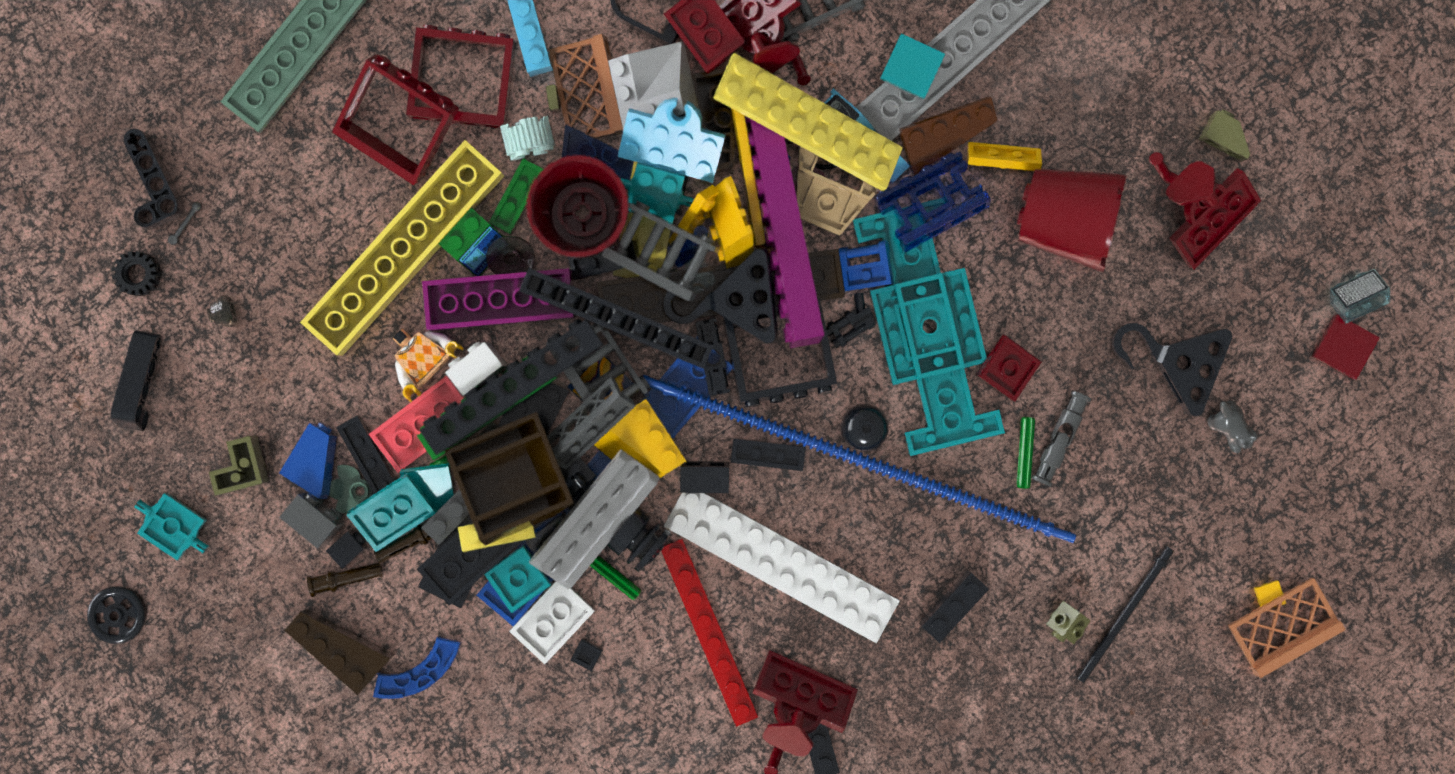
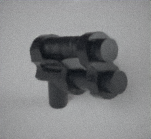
(860, 320)

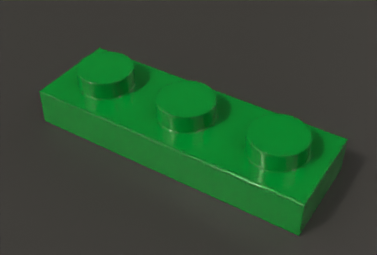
(515, 197)

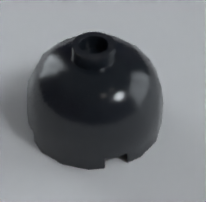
(864, 427)

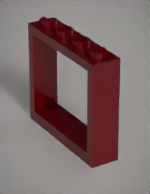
(475, 37)
(374, 147)

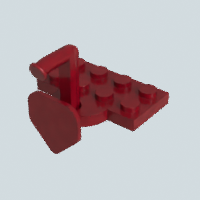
(763, 29)
(1209, 207)
(806, 698)

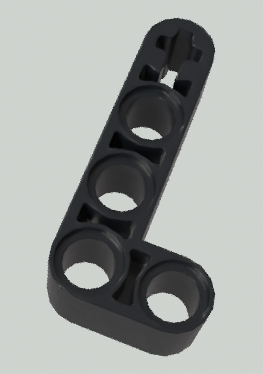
(149, 178)
(135, 381)

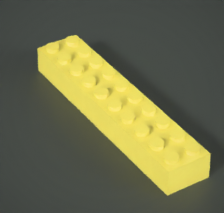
(401, 249)

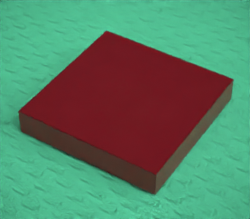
(1345, 347)
(1008, 368)

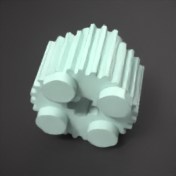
(527, 137)

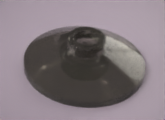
(502, 263)

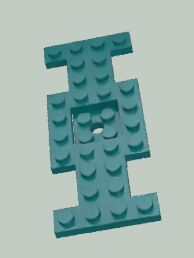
(935, 357)

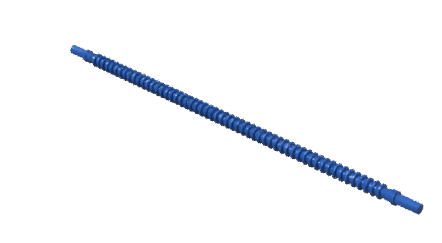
(1046, 528)

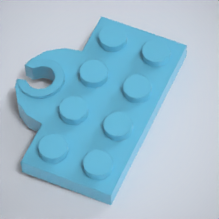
(672, 141)

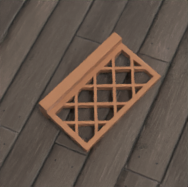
(601, 55)
(1296, 646)

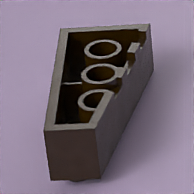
(715, 115)
(339, 650)

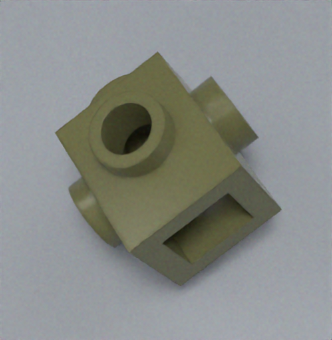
(1067, 623)

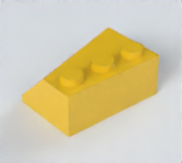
(730, 225)
(643, 438)

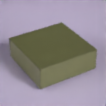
(553, 99)

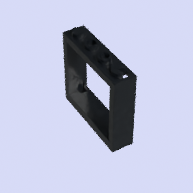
(777, 394)

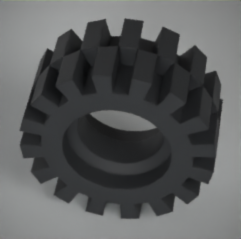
(126, 263)

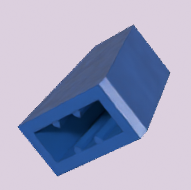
(312, 460)

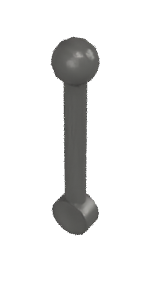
(173, 239)

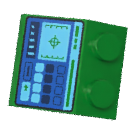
(470, 240)

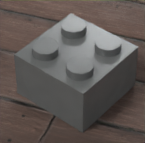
(313, 519)

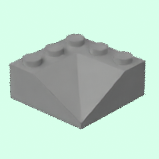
(651, 76)

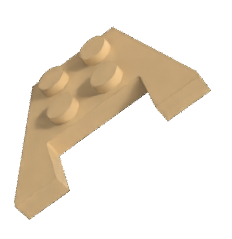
(826, 201)

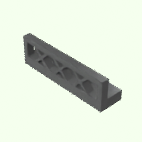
(592, 427)

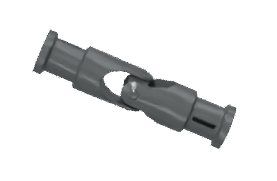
(1055, 452)

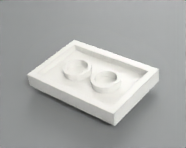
(552, 621)

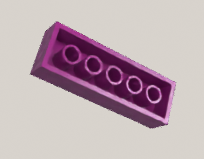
(487, 301)

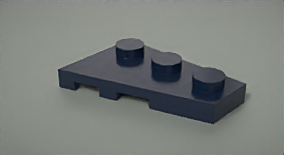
(582, 144)

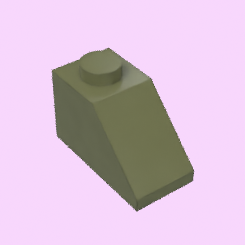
(1226, 135)

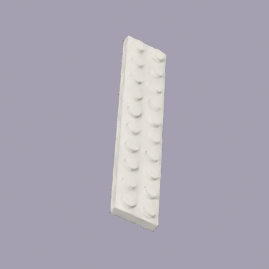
(782, 564)

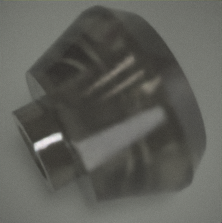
(222, 312)

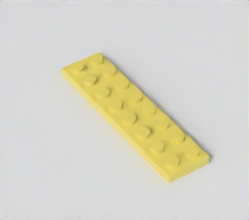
(808, 122)

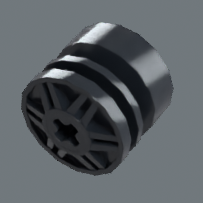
(639, 539)

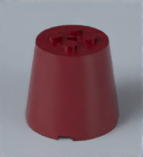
(563, 191)
(1072, 214)

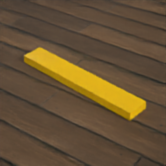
(748, 177)

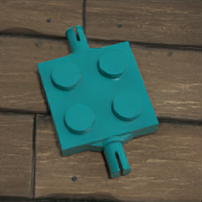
(657, 189)
(171, 526)

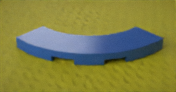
(420, 677)

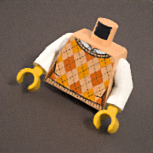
(421, 358)

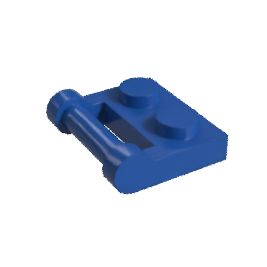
(866, 274)

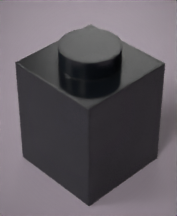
(347, 548)

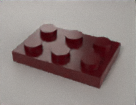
(705, 31)

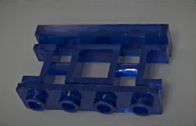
(944, 216)

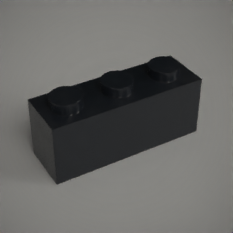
(953, 606)

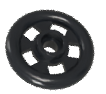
(118, 594)

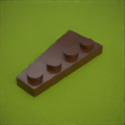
(939, 135)

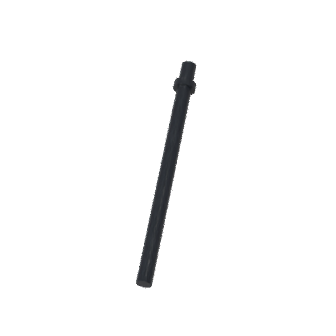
(1160, 563)

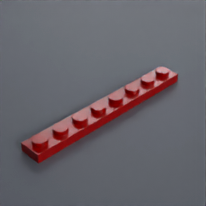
(709, 632)

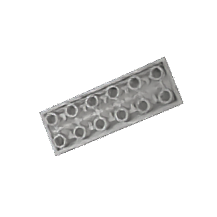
(595, 519)

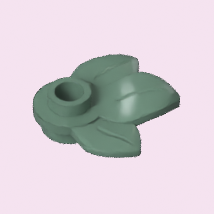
(345, 488)

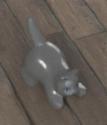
(1232, 424)

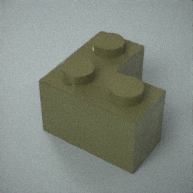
(246, 469)

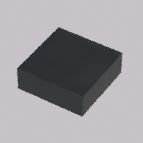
(586, 654)

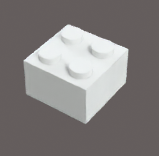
(476, 367)

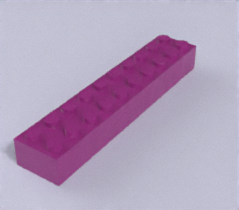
(784, 237)

